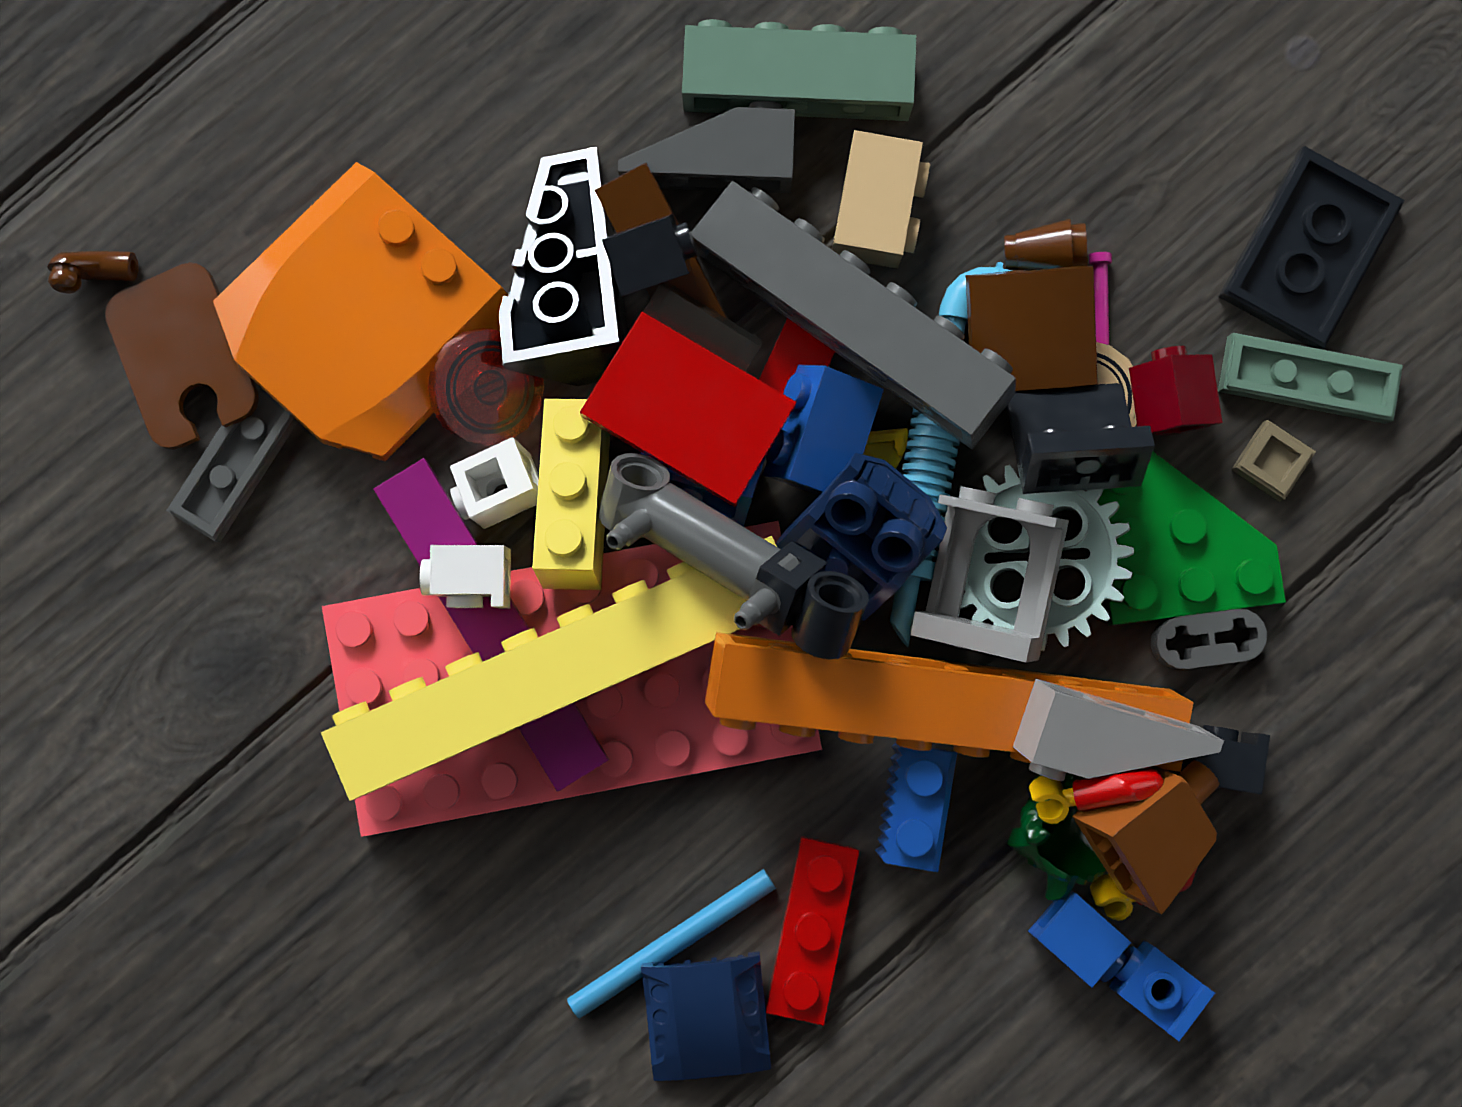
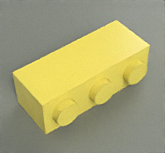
(569, 498)

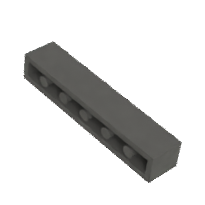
(855, 314)

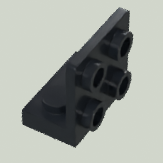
(1077, 439)

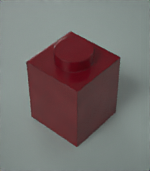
(1175, 392)

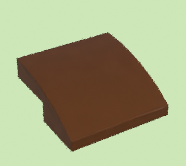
(1037, 324)

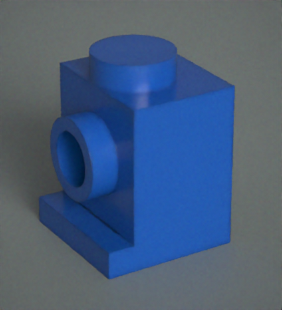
(1180, 1001)

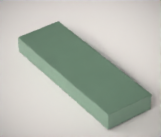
(1310, 378)

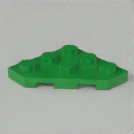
(1187, 552)

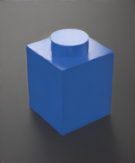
(1081, 939)

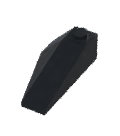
(563, 299)

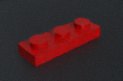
(812, 930)

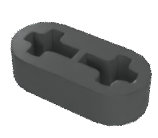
(1210, 652)

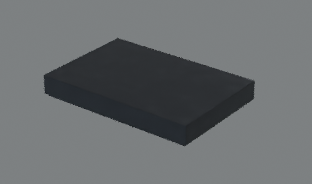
(1311, 248)

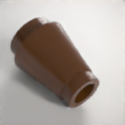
(1047, 247)

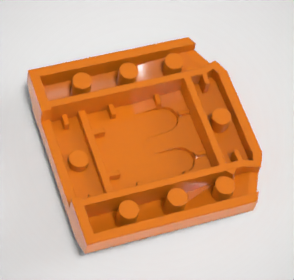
(353, 314)

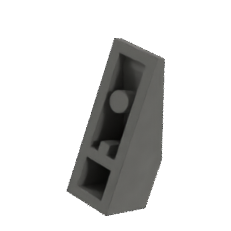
(738, 146)

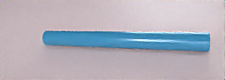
(671, 943)

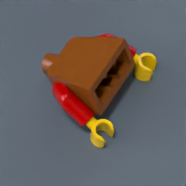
(1141, 827)

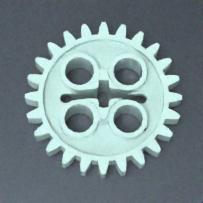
(1098, 570)

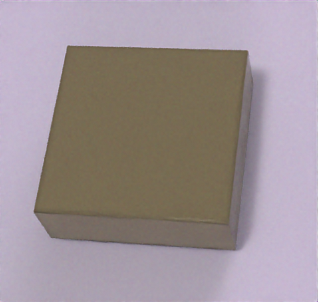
(1273, 460)

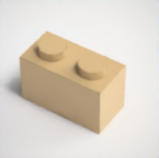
(878, 198)

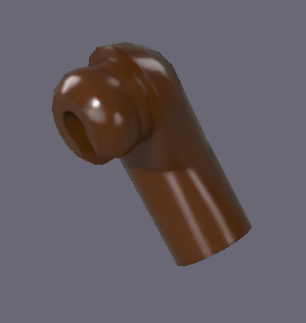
(71, 268)

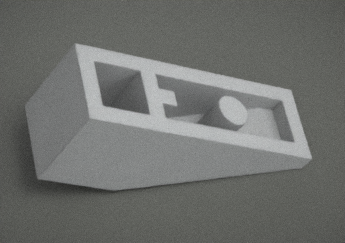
(1101, 737)

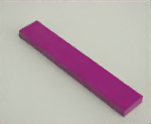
(427, 518)

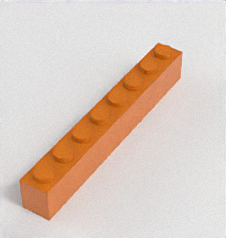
(894, 696)

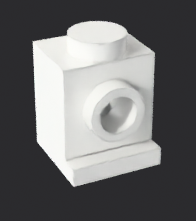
(480, 475)
(467, 575)

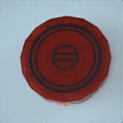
(476, 392)

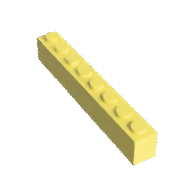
(528, 679)

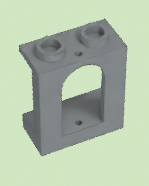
(963, 521)

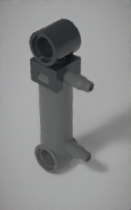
(778, 584)

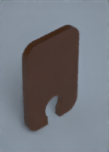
(174, 344)

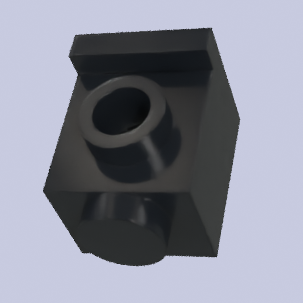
(1238, 764)

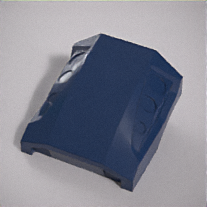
(870, 527)
(706, 1018)

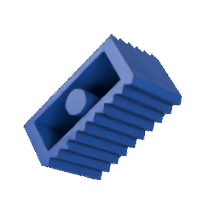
(916, 807)

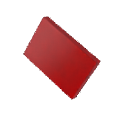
(688, 409)

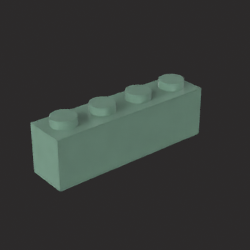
(804, 70)

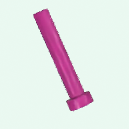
(1100, 266)

